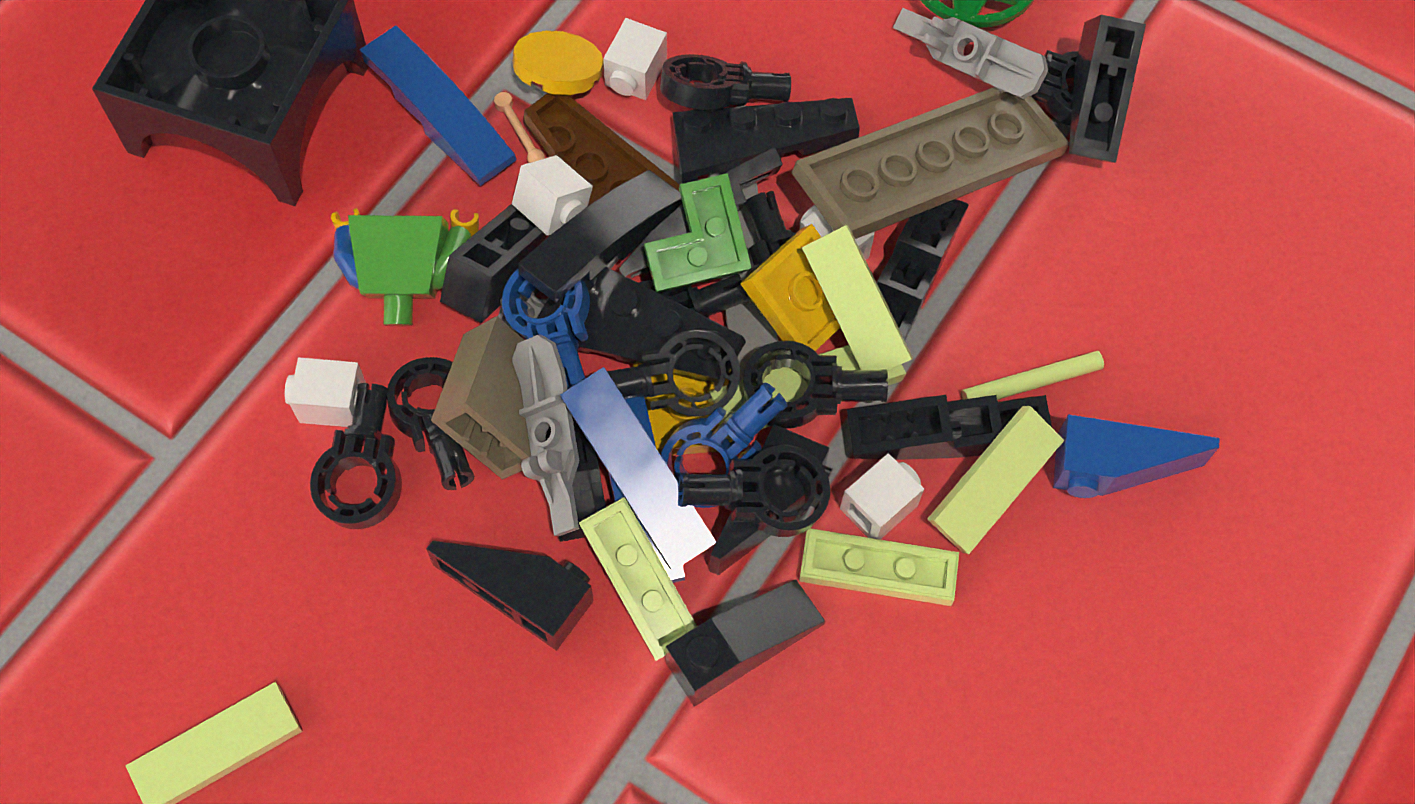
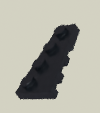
(731, 136)
(634, 318)

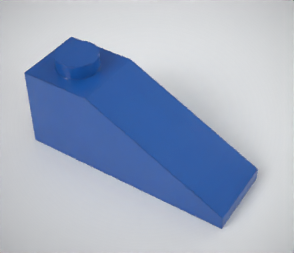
(1115, 456)

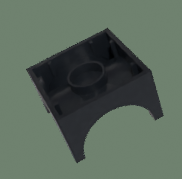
(230, 77)

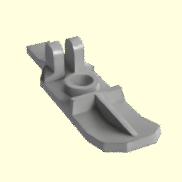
(992, 59)
(555, 459)

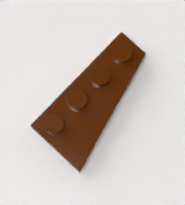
(587, 145)

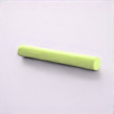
(1037, 377)

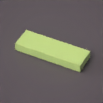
(857, 301)
(995, 479)
(879, 567)
(638, 576)
(214, 747)

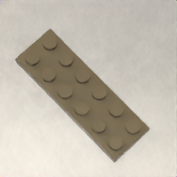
(928, 160)

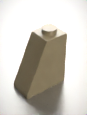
(484, 399)

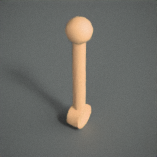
(504, 103)

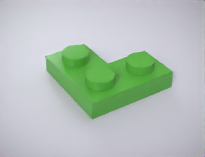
(711, 248)

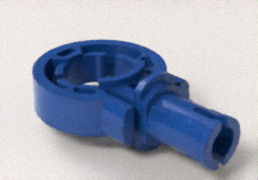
(559, 327)
(739, 425)

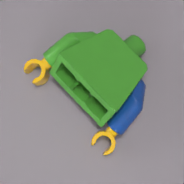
(398, 257)

